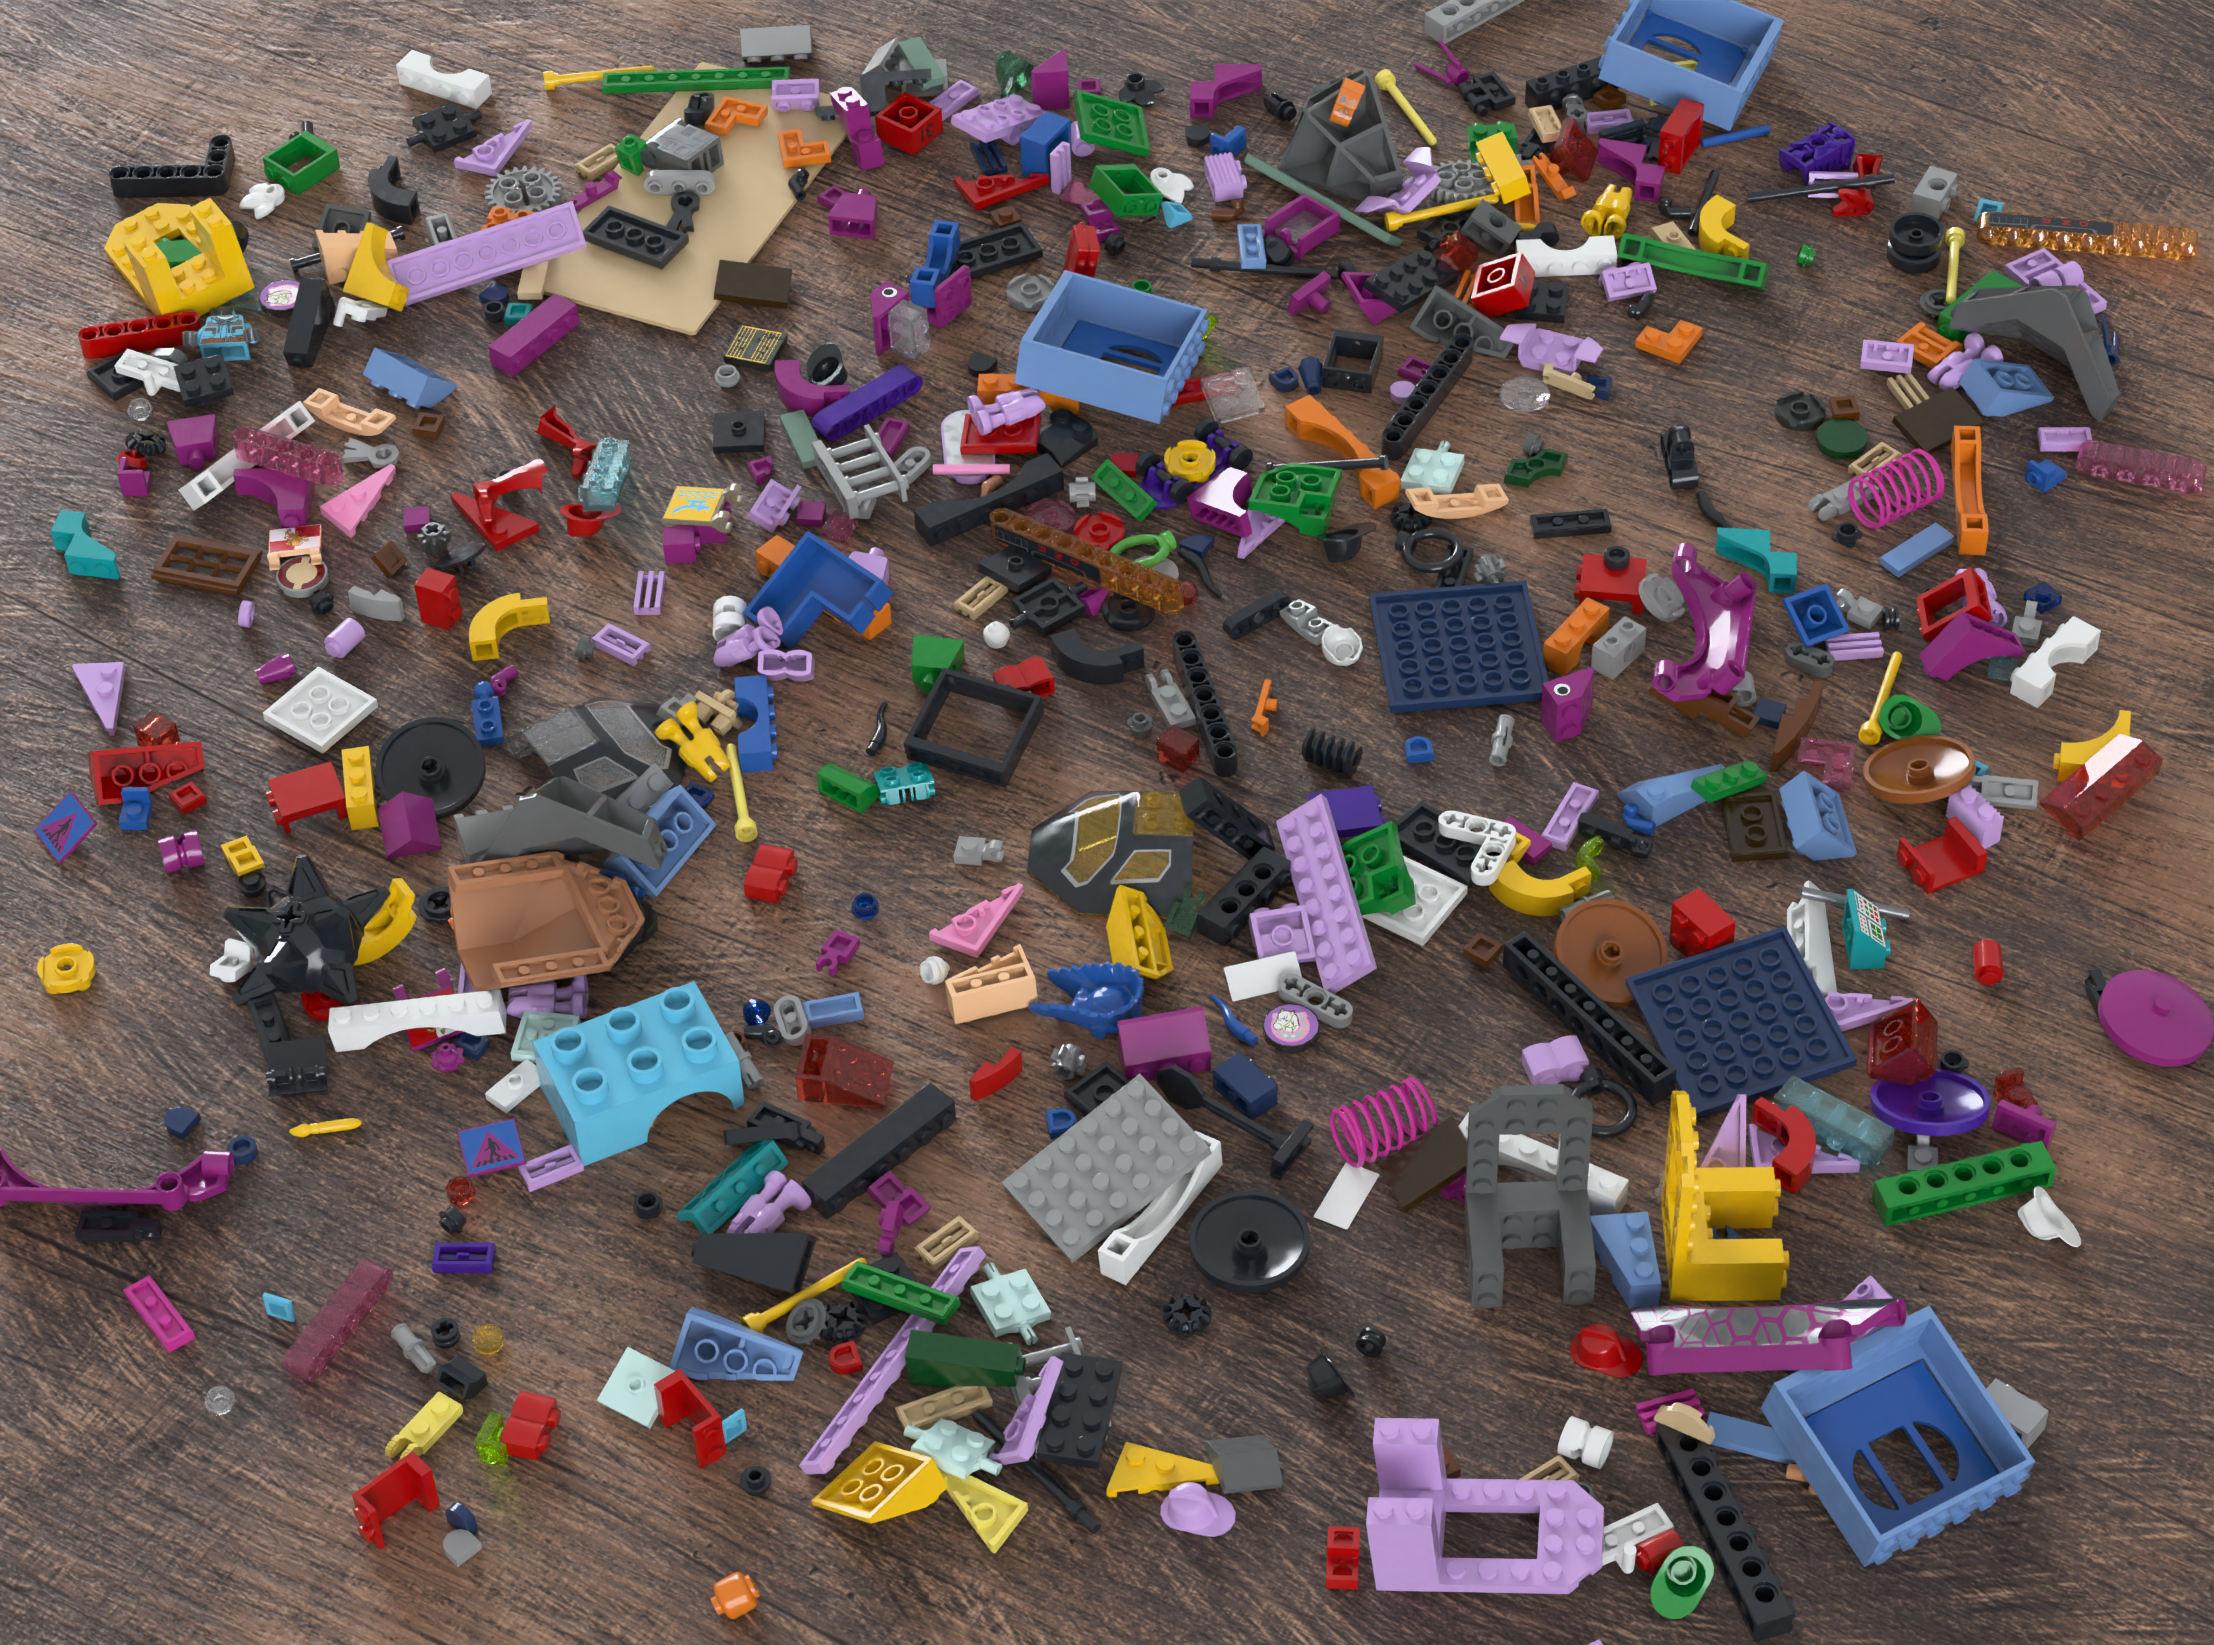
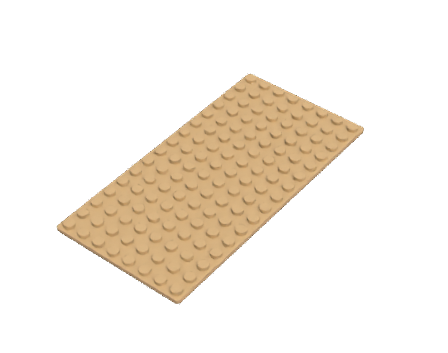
(730, 224)

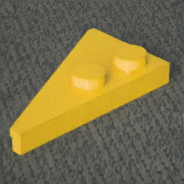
(1152, 1469)

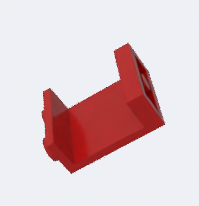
(1943, 859)
(680, 1398)
(392, 1491)

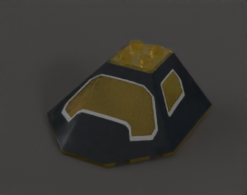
(1112, 842)

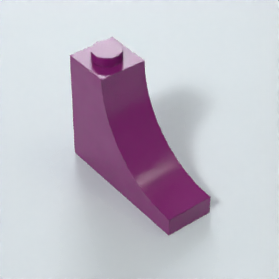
(285, 492)
(1221, 500)
(1965, 642)

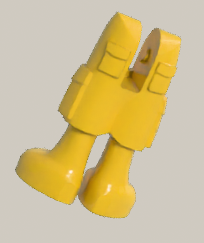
(1610, 207)
(697, 750)

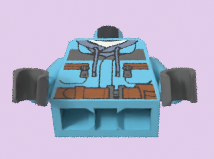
(223, 335)

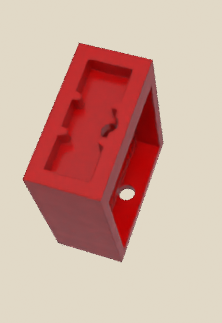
(1680, 135)
(1964, 584)

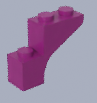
(1228, 83)
(857, 123)
(1630, 162)
(683, 541)

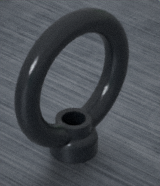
(1407, 543)
(1594, 1083)

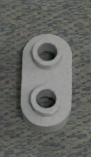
(913, 463)
(792, 1020)

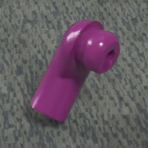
(500, 679)

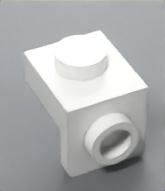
(234, 963)

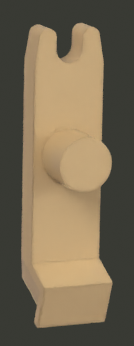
(1568, 383)

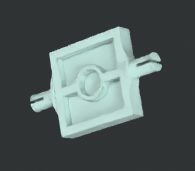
(1433, 469)
(1010, 1303)
(954, 1448)

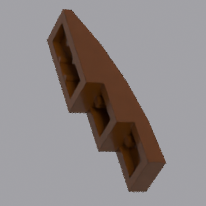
(1796, 726)

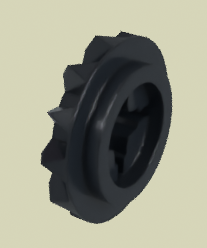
(146, 443)
(1402, 521)
(429, 901)
(1176, 1320)
(849, 1329)

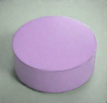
(1400, 391)
(246, 614)

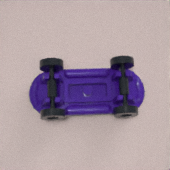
(1173, 491)

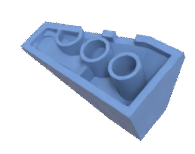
(1665, 796)
(726, 1350)

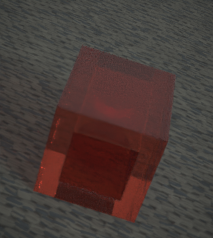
(1178, 748)

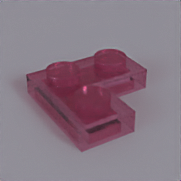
(1834, 756)

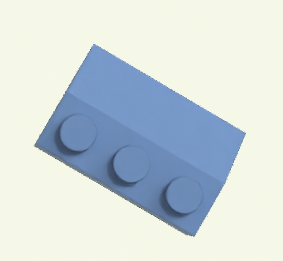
(407, 379)
(1816, 819)

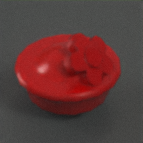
(134, 460)

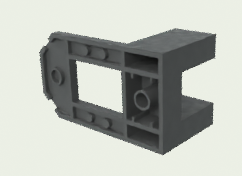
(1529, 1212)

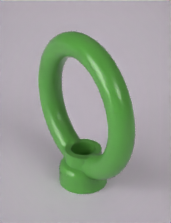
(1163, 542)

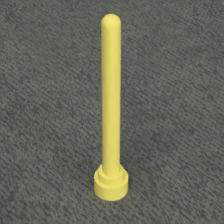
(1387, 82)
(1954, 240)
(745, 827)

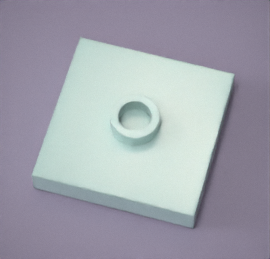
(632, 1387)

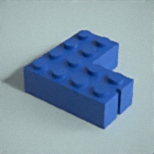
(817, 580)

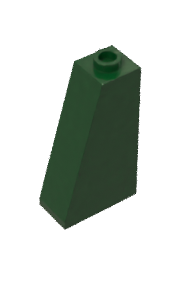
(961, 1361)

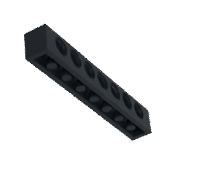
(1589, 1018)
(1686, 1460)

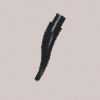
(1709, 511)
(1197, 562)
(880, 735)

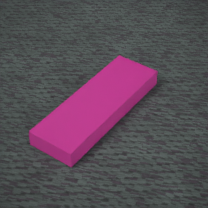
(159, 1314)

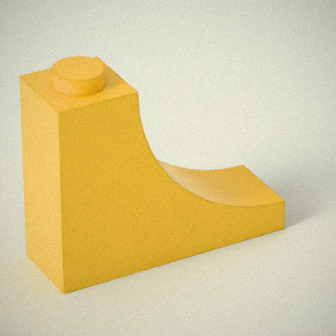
(370, 275)
(2075, 755)

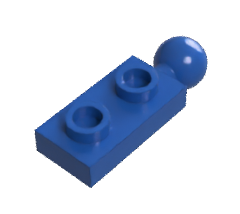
(487, 715)

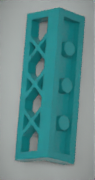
(733, 1186)

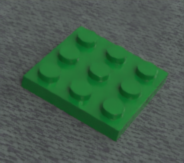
(1111, 123)

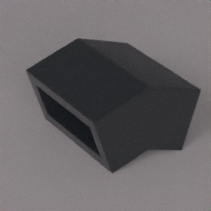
(461, 1378)

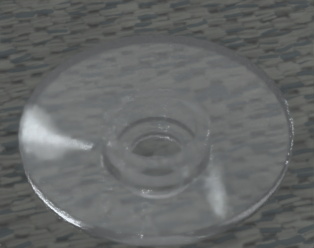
(1524, 394)

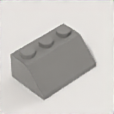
(776, 43)

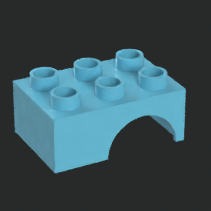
(629, 1065)

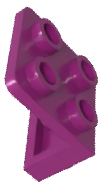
(951, 298)

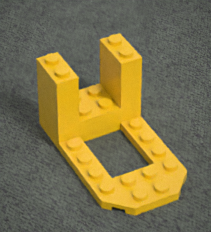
(193, 285)
(1718, 1197)

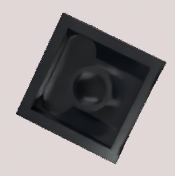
(1066, 437)

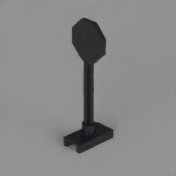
(1187, 1093)

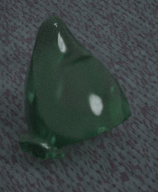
(1011, 73)

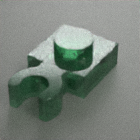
(1183, 917)

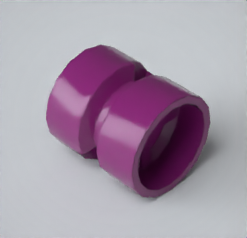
(181, 851)

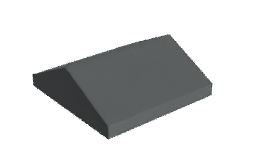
(342, 218)
(1245, 1463)

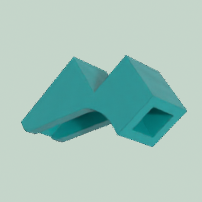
(1752, 550)
(82, 553)

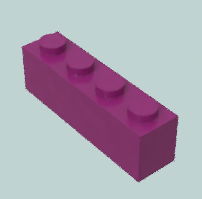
(533, 334)

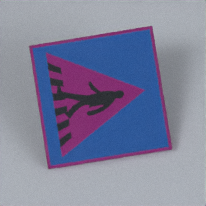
(65, 827)
(491, 1147)

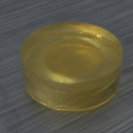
(488, 1339)

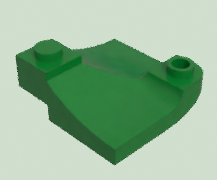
(1298, 495)
(1379, 871)

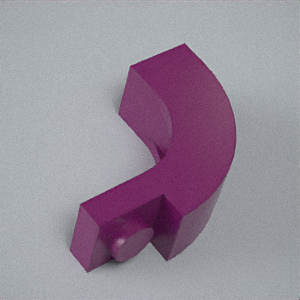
(800, 394)

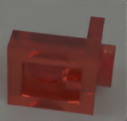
(2011, 1088)

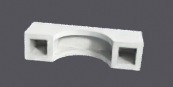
(466, 88)
(1589, 259)
(2070, 643)

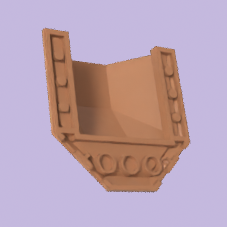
(538, 919)

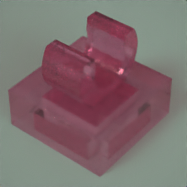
(839, 526)

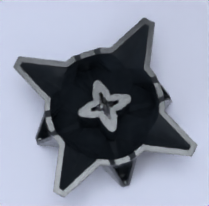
(304, 937)

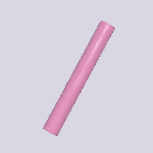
(966, 469)

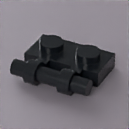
(1492, 91)

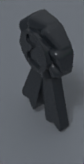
(1652, 139)
(683, 205)

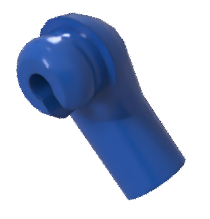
(1633, 820)

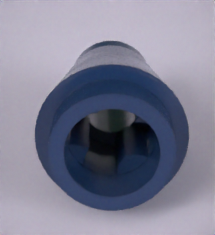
(1311, 374)

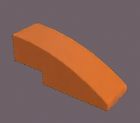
(1527, 207)

